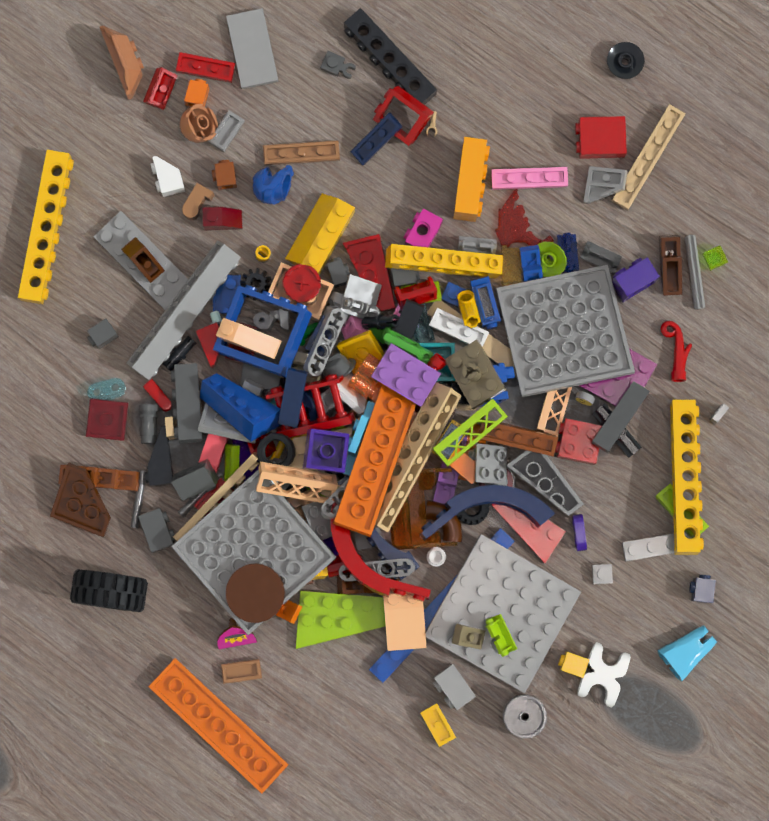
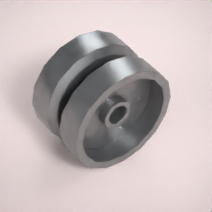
(535, 711)

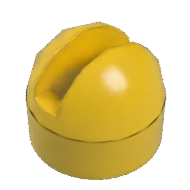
(265, 251)

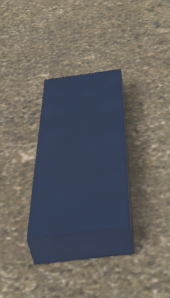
(376, 139)
(292, 397)

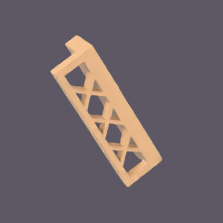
(546, 409)
(298, 477)

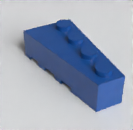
(240, 407)

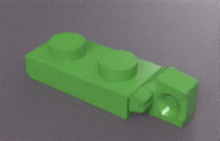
(407, 345)

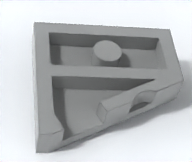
(603, 183)

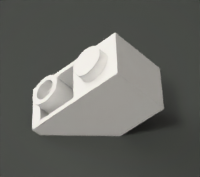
(169, 177)

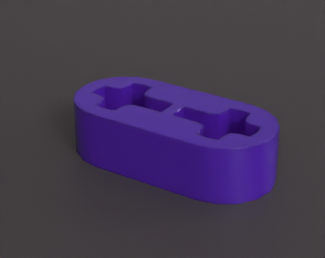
(579, 532)

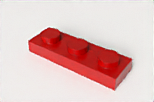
(205, 67)

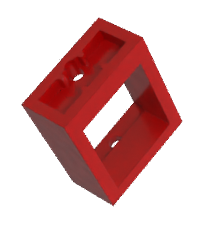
(424, 112)

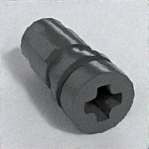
(148, 424)

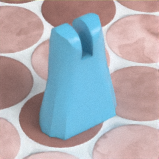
(686, 652)

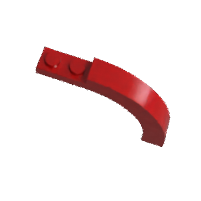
(364, 574)

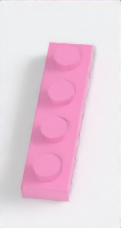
(529, 178)

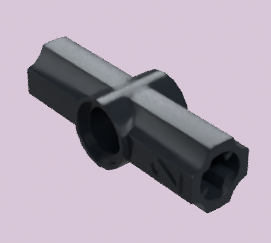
(625, 441)

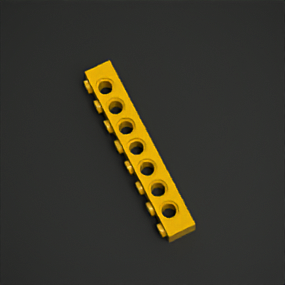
(52, 161)
(687, 409)

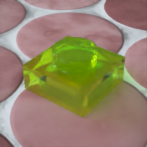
(715, 258)

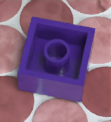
(635, 279)
(326, 451)

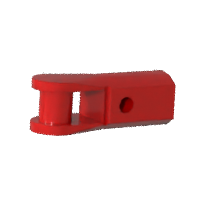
(158, 395)

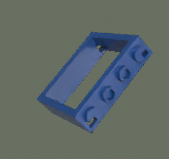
(293, 341)

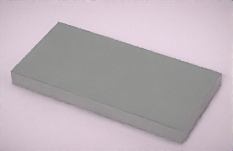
(252, 48)

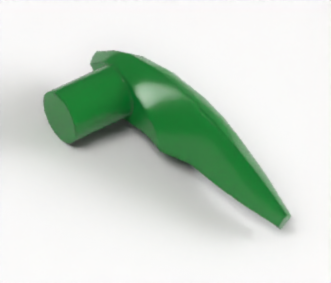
(309, 331)

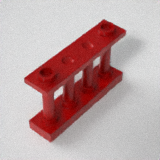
(323, 421)

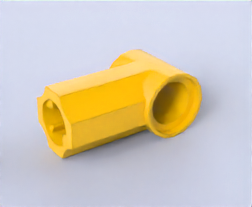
(468, 308)

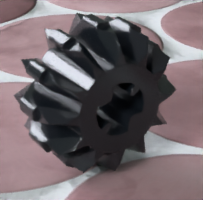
(259, 278)

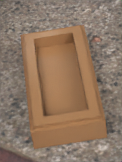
(241, 671)

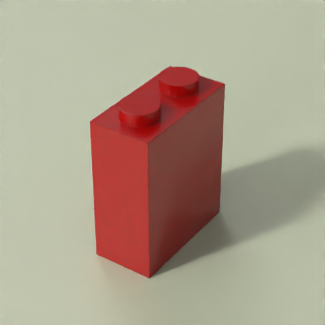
(601, 137)

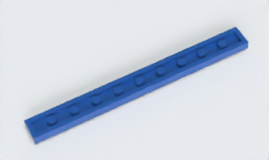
(392, 659)

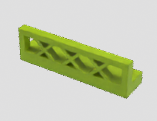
(466, 426)

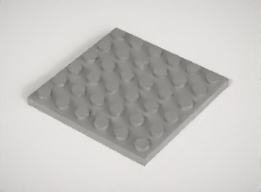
(565, 331)
(252, 530)
(526, 597)

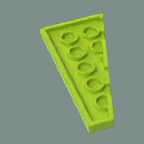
(336, 616)

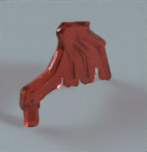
(513, 226)

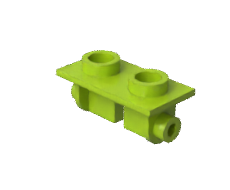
(499, 631)

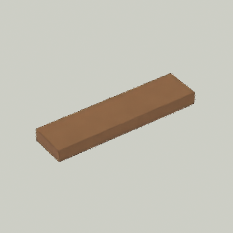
(301, 152)

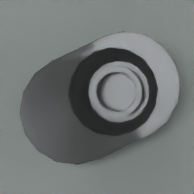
(338, 365)

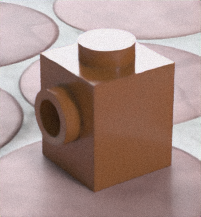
(224, 175)

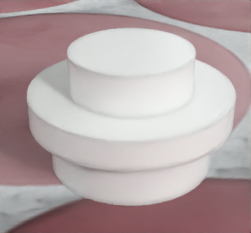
(436, 556)

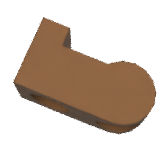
(196, 199)

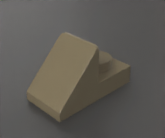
(468, 636)

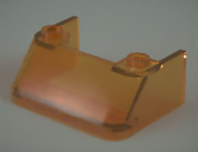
(411, 518)

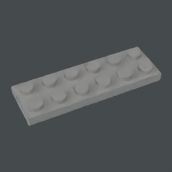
(120, 232)

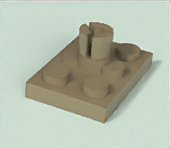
(475, 374)

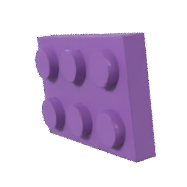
(405, 374)

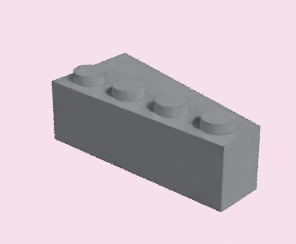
(545, 477)

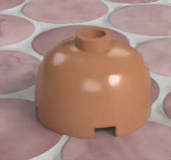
(198, 123)

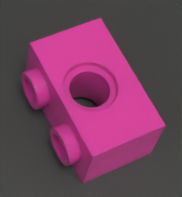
(427, 220)

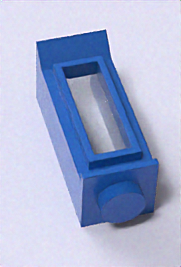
(485, 303)

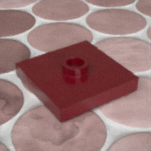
(107, 419)

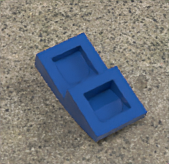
(530, 263)

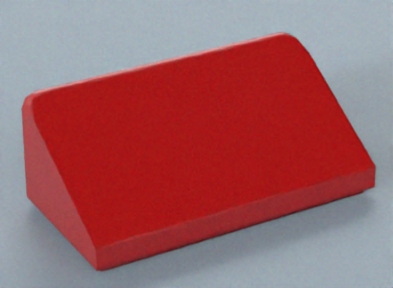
(160, 88)

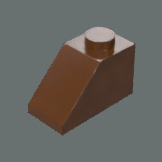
(143, 259)

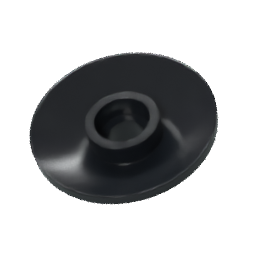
(629, 52)

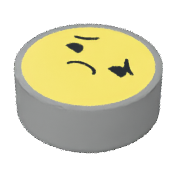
(584, 398)

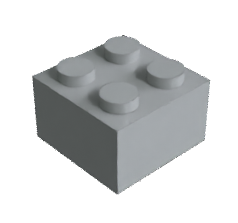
(454, 687)

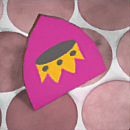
(234, 636)

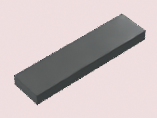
(620, 417)

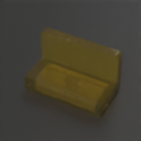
(511, 266)

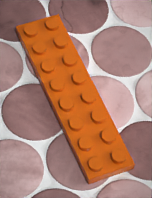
(375, 462)
(218, 725)

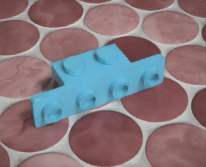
(355, 442)

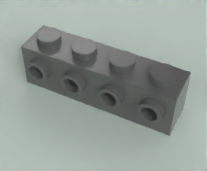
(187, 403)

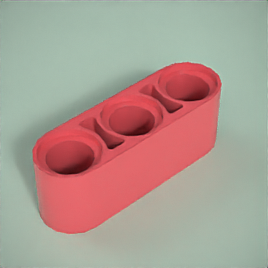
(213, 450)

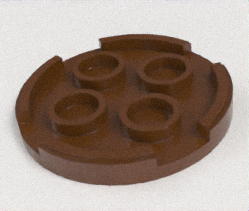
(255, 593)

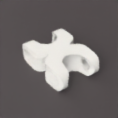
(604, 675)

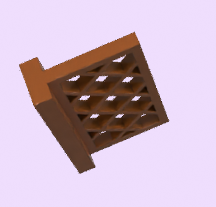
(521, 438)

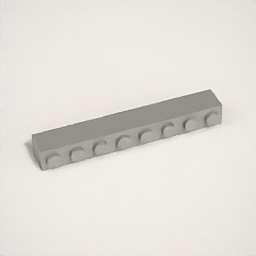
(183, 310)

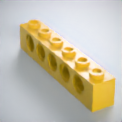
(443, 261)

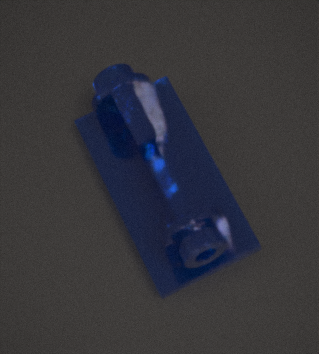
(569, 246)

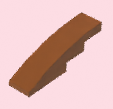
(110, 478)

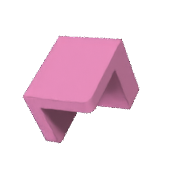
(353, 327)

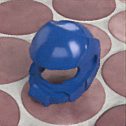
(273, 188)

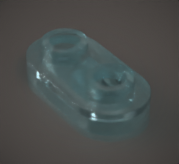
(106, 391)

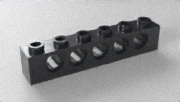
(360, 21)

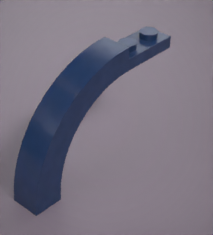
(508, 496)

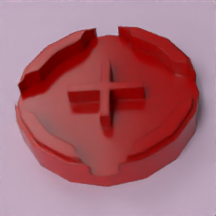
(301, 283)

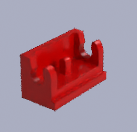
(418, 293)

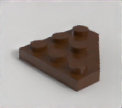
(80, 502)

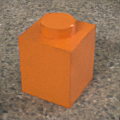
(196, 92)

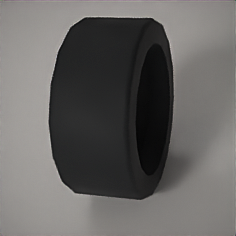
(281, 437)

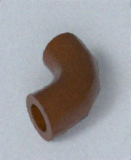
(452, 529)

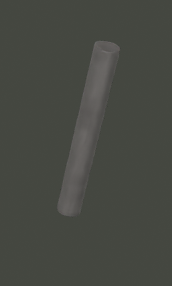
(138, 500)
(190, 504)

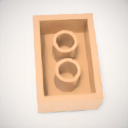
(314, 306)

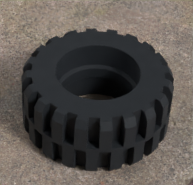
(108, 590)

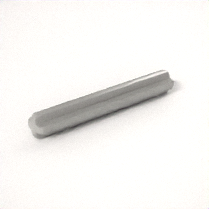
(694, 270)

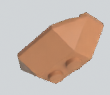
(124, 59)

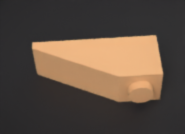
(248, 338)

